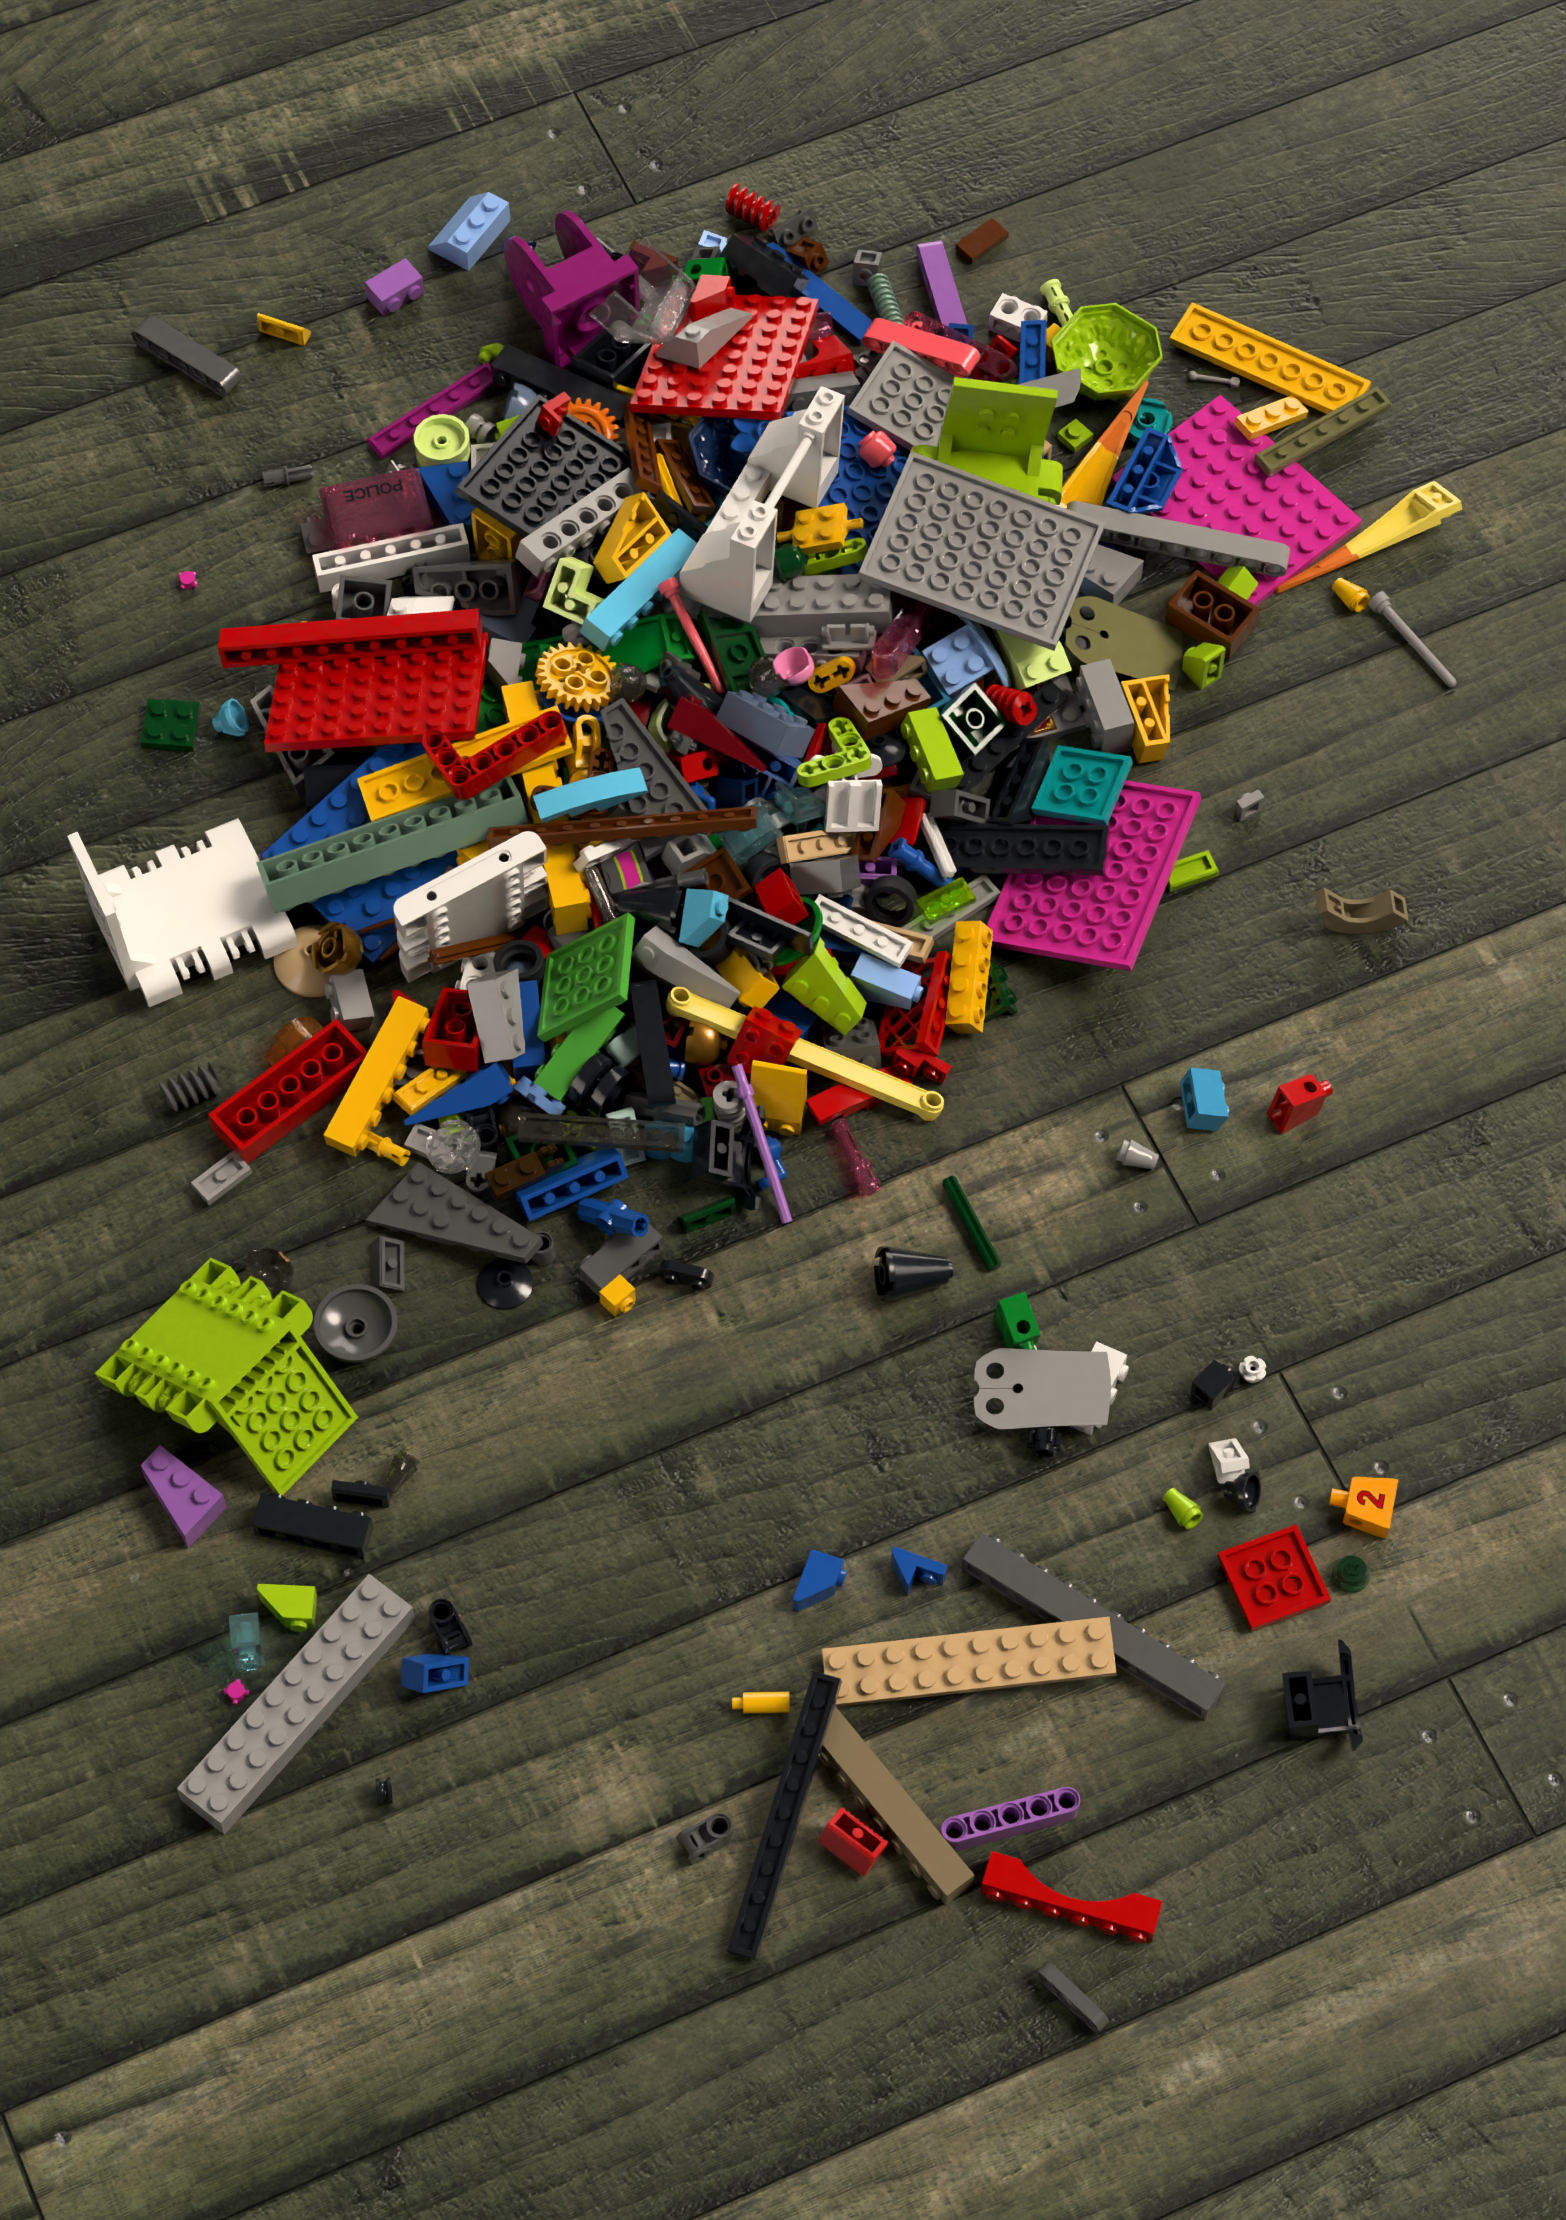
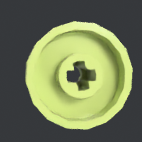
(441, 441)

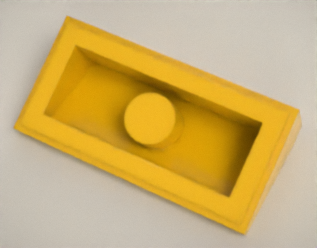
(283, 329)

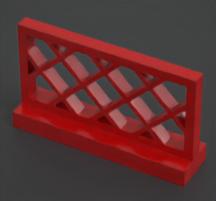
(934, 1007)

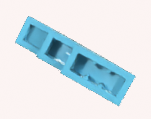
(591, 793)

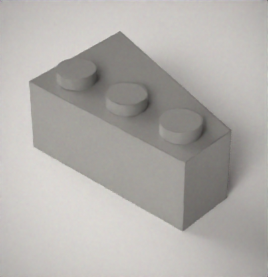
(498, 1015)

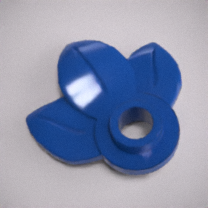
(749, 435)

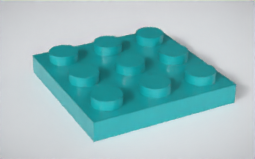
(1082, 785)

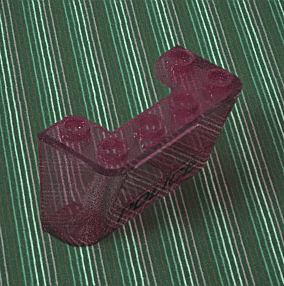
(375, 508)

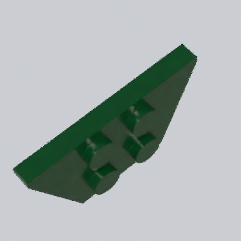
(733, 649)

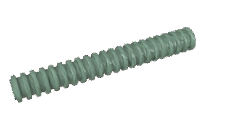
(884, 298)

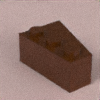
(879, 705)

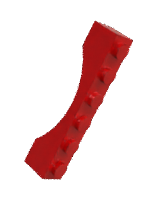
(1130, 1915)

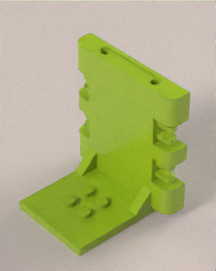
(999, 436)
(239, 1362)

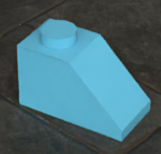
(702, 915)

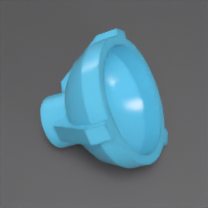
(231, 719)

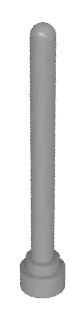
(1381, 604)

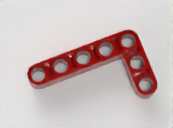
(493, 756)

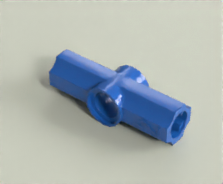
(613, 1217)

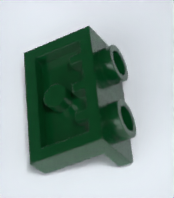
(999, 996)

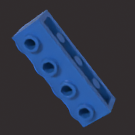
(592, 1174)

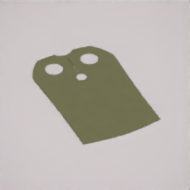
(1134, 644)

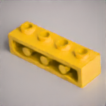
(969, 977)

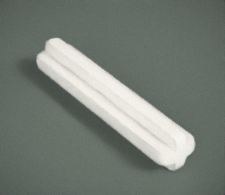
(937, 846)

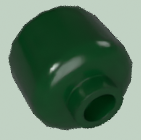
(788, 562)

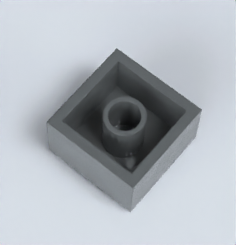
(362, 597)
(826, 876)

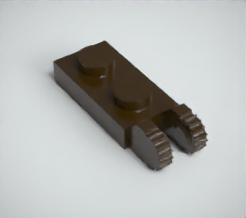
(523, 1171)

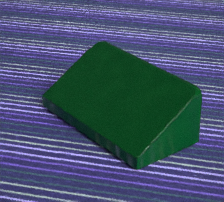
(707, 1214)

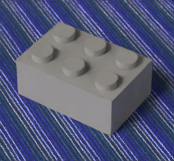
(1104, 707)

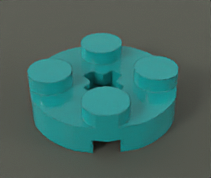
(1158, 416)

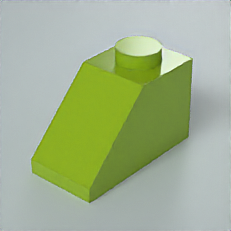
(1204, 663)
(290, 1604)

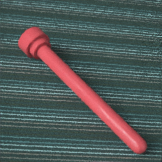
(670, 589)

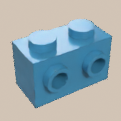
(1204, 1099)

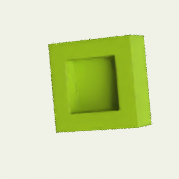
(1075, 436)

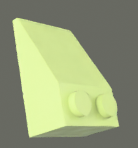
(1028, 662)

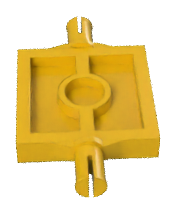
(820, 529)

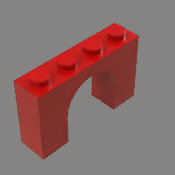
(829, 358)

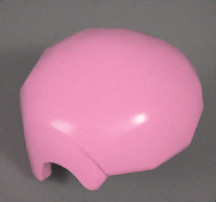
(794, 665)

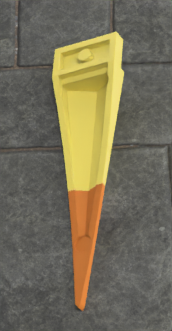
(1412, 515)

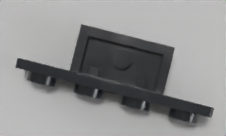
(764, 933)

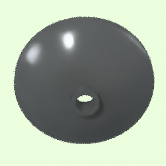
(351, 1309)

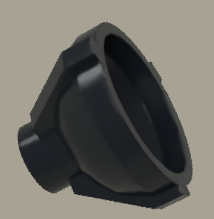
(1244, 1491)

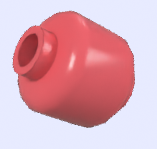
(877, 449)

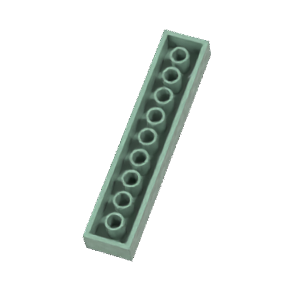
(388, 845)

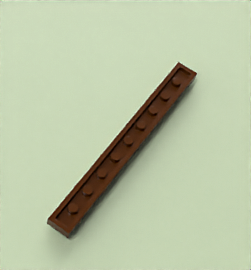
(632, 827)

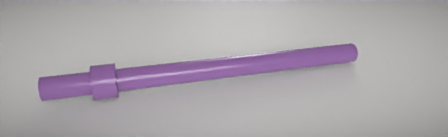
(745, 1092)

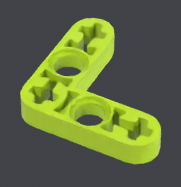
(853, 552)
(817, 771)

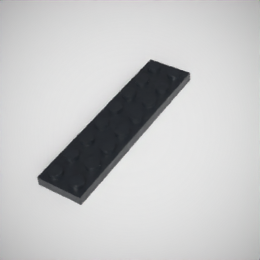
(1021, 848)

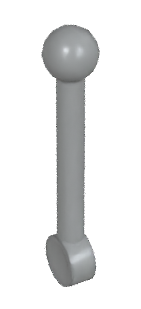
(1233, 382)

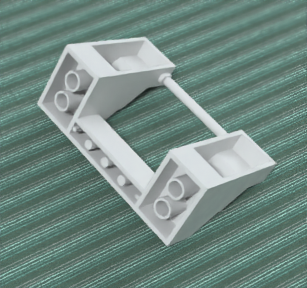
(736, 554)

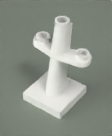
(854, 803)

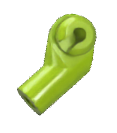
(489, 352)

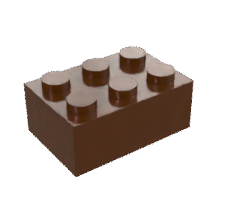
(1212, 613)

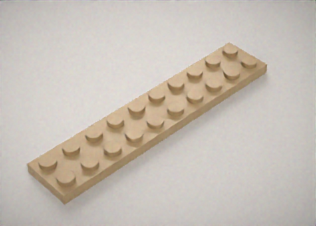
(972, 1661)

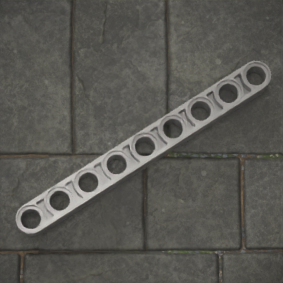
(1187, 540)

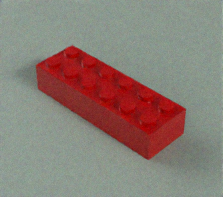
(288, 1092)

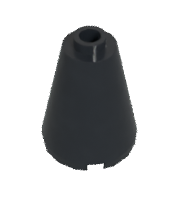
(678, 683)
(655, 907)
(908, 1272)

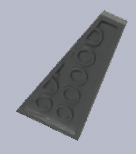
(636, 748)
(451, 1216)

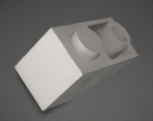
(504, 662)
(686, 852)

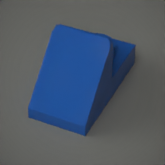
(912, 1565)

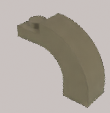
(1361, 915)

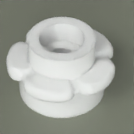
(1249, 1375)

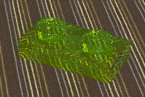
(945, 900)

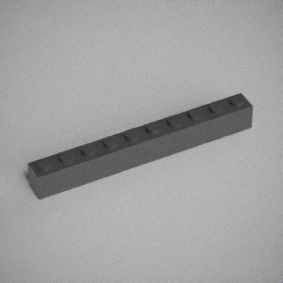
(1059, 1601)

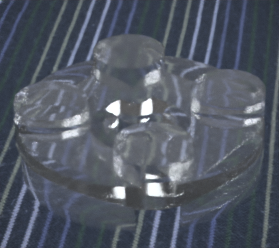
(459, 1159)

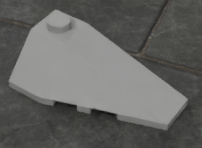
(673, 966)

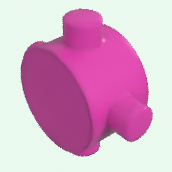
(187, 580)
(236, 1691)

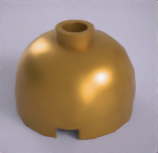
(337, 949)
(704, 1044)

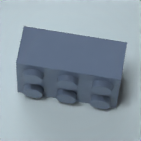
(765, 723)

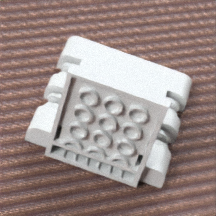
(472, 902)
(184, 911)

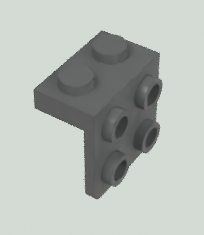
(859, 1044)

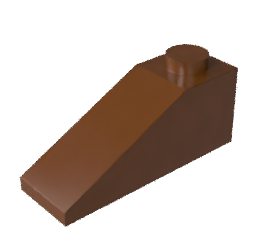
(870, 844)

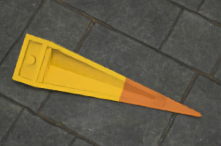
(1093, 474)

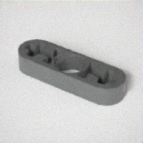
(1072, 1997)

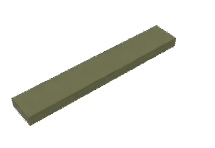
(1322, 431)

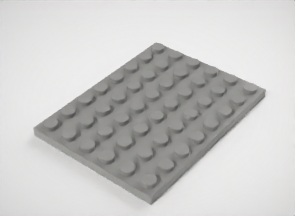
(981, 550)

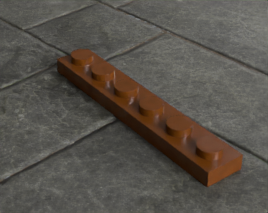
(642, 450)

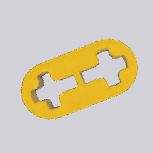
(829, 669)

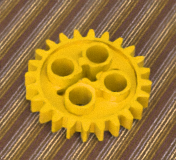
(575, 676)

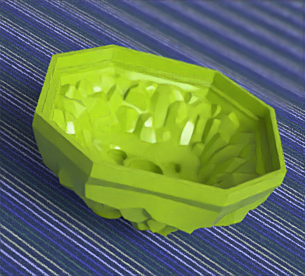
(1110, 349)

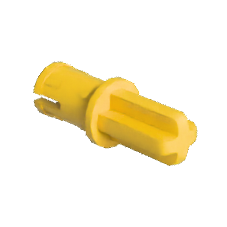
(385, 1148)

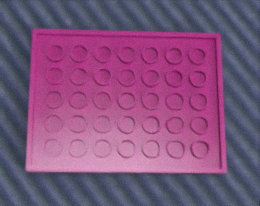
(1232, 494)
(1106, 915)

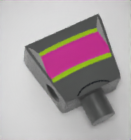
(627, 871)

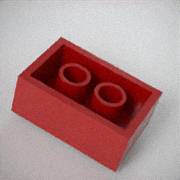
(452, 1033)

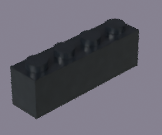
(312, 1525)

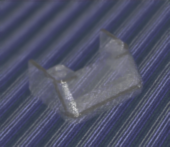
(665, 294)

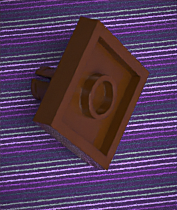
(723, 875)

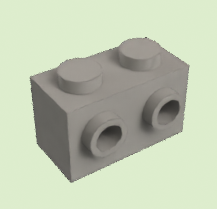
(350, 1000)

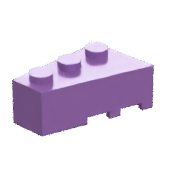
(183, 1494)

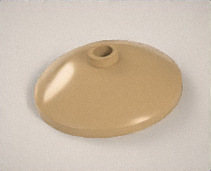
(295, 965)

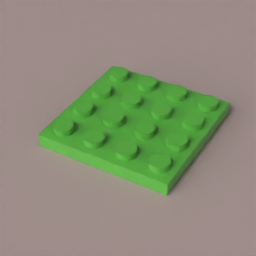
(586, 977)

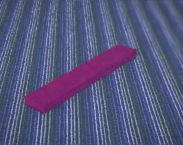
(445, 402)

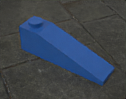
(479, 1090)

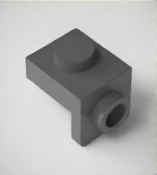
(315, 534)

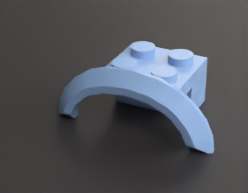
(965, 658)

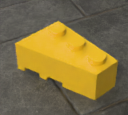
(1149, 708)

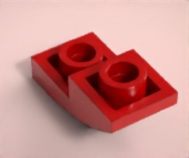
(910, 1062)

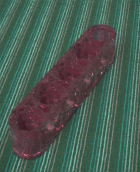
(994, 360)
(901, 637)

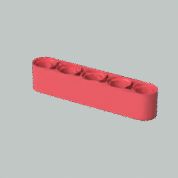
(945, 353)

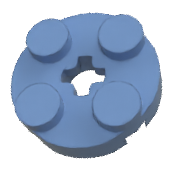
(539, 1096)

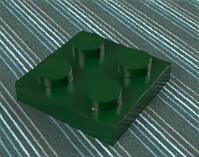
(170, 725)

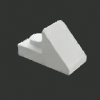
(1228, 1459)

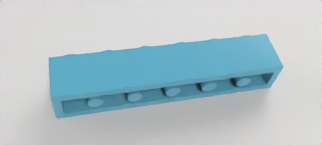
(637, 592)

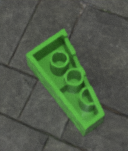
(576, 1050)

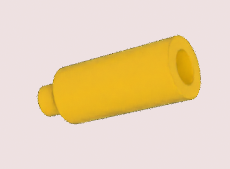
(762, 1702)

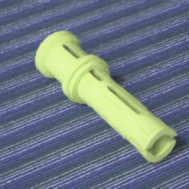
(1057, 300)

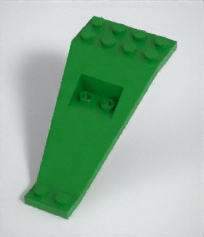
(640, 647)

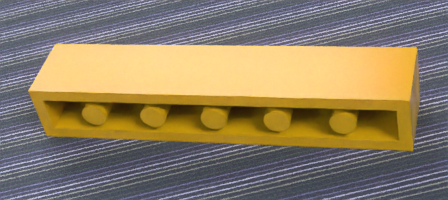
(377, 1077)

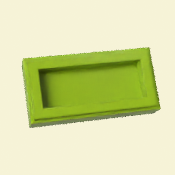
(1192, 871)

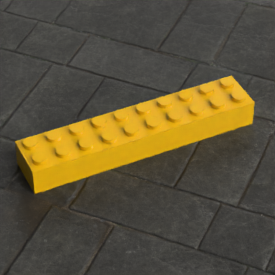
(565, 886)

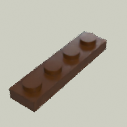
(685, 477)

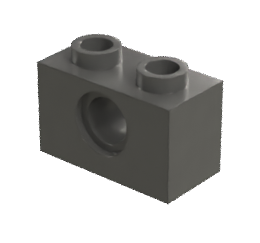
(959, 807)

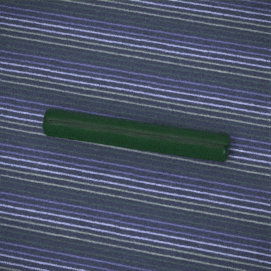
(971, 1223)

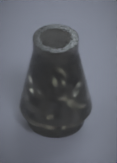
(400, 1470)

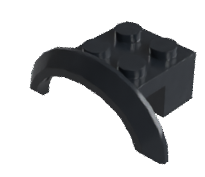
(725, 1157)
(1323, 1703)

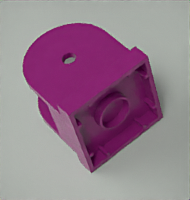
(570, 290)

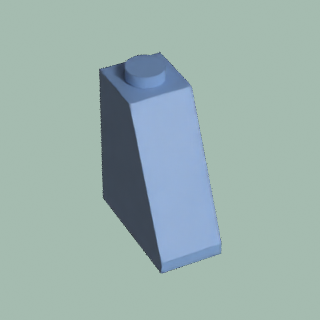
(886, 983)

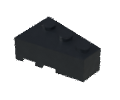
(765, 266)

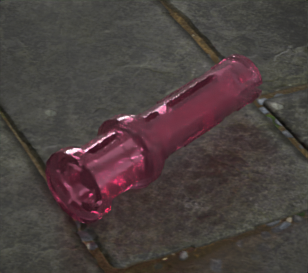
(859, 1166)

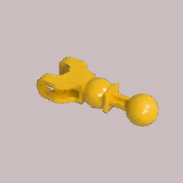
(583, 747)

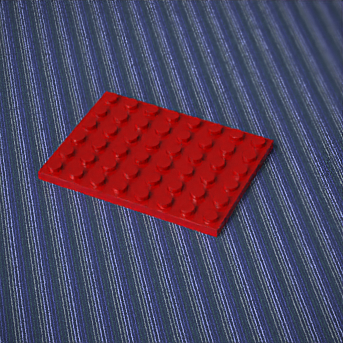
(745, 376)
(376, 700)

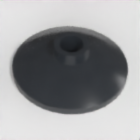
(888, 747)
(508, 1294)

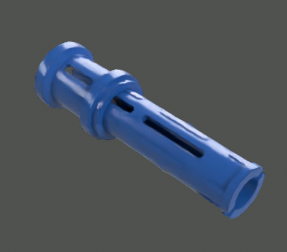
(915, 861)

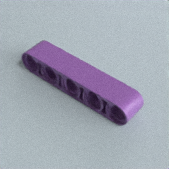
(940, 283)
(1020, 1809)

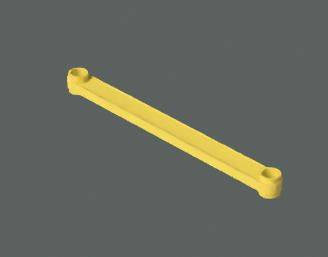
(813, 1057)

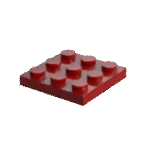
(1273, 1577)

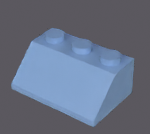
(472, 230)

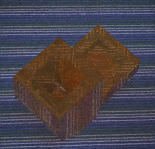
(291, 1037)

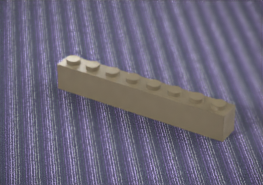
(894, 1811)

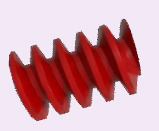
(751, 210)
(1012, 704)

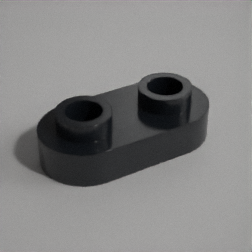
(685, 1274)

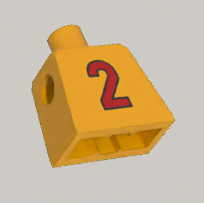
(1367, 1504)

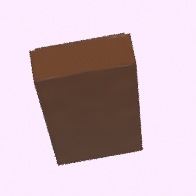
(982, 240)

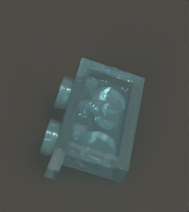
(799, 803)

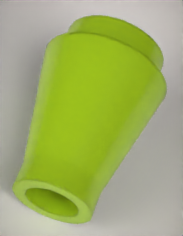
(1184, 1510)

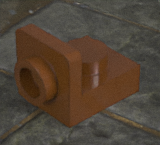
(809, 253)

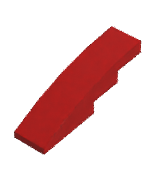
(846, 1100)

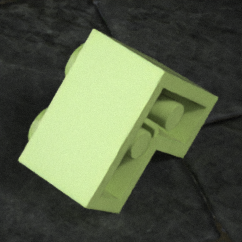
(568, 590)

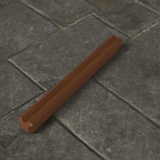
(472, 948)

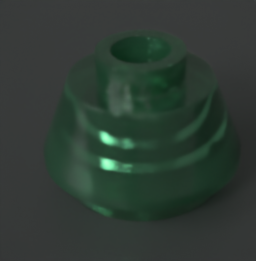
(1350, 1574)

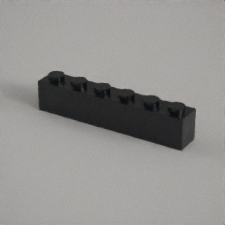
(550, 380)

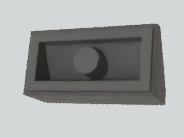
(387, 1265)

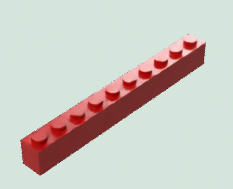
(350, 638)

